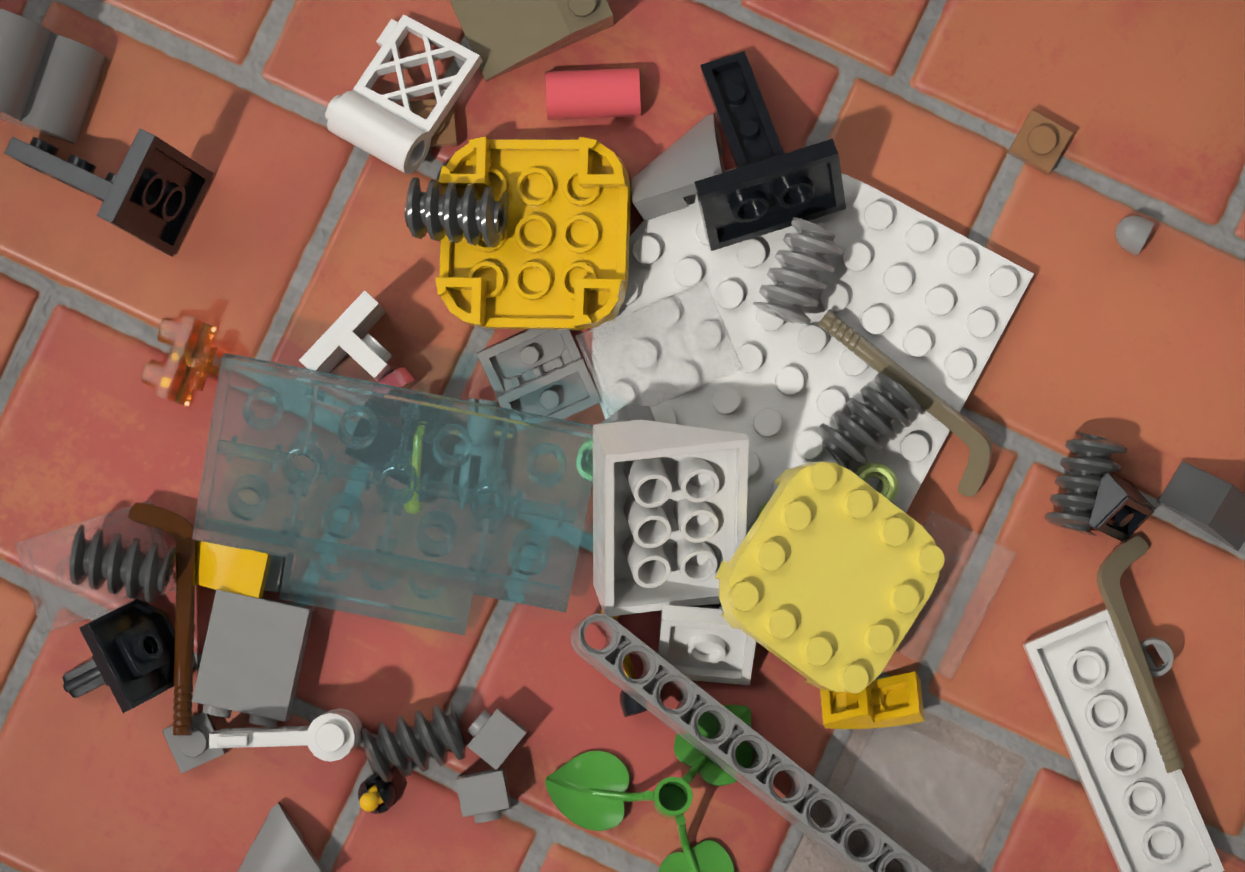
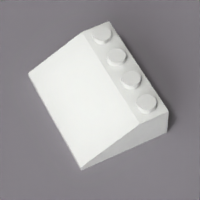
(665, 513)

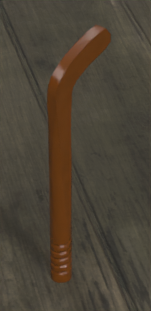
(186, 554)

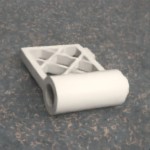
(380, 124)
(328, 736)

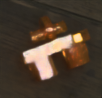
(187, 362)

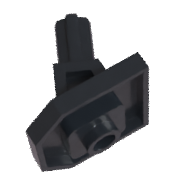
(130, 654)

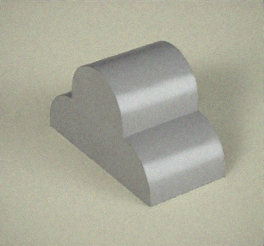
(45, 78)

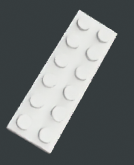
(1096, 706)

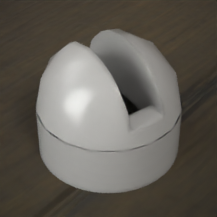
(1132, 233)
(1165, 652)

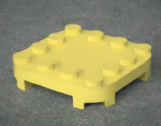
(830, 577)

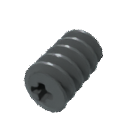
(456, 215)
(868, 421)
(1082, 485)
(120, 565)
(414, 743)

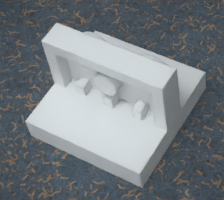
(345, 337)
(705, 644)

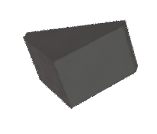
(1207, 503)

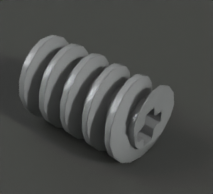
(799, 272)

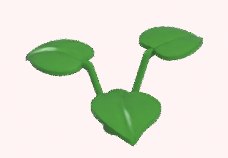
(594, 786)

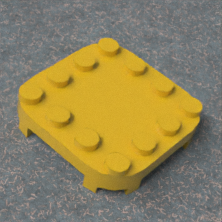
(562, 242)

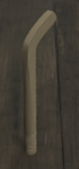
(972, 435)
(1109, 585)

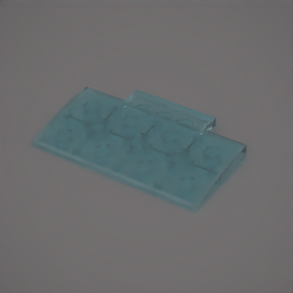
(393, 493)

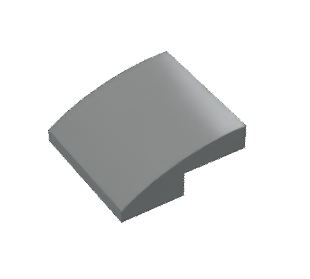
(540, 374)

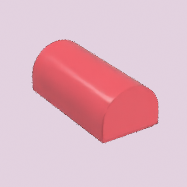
(593, 94)

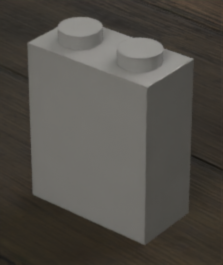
(252, 658)

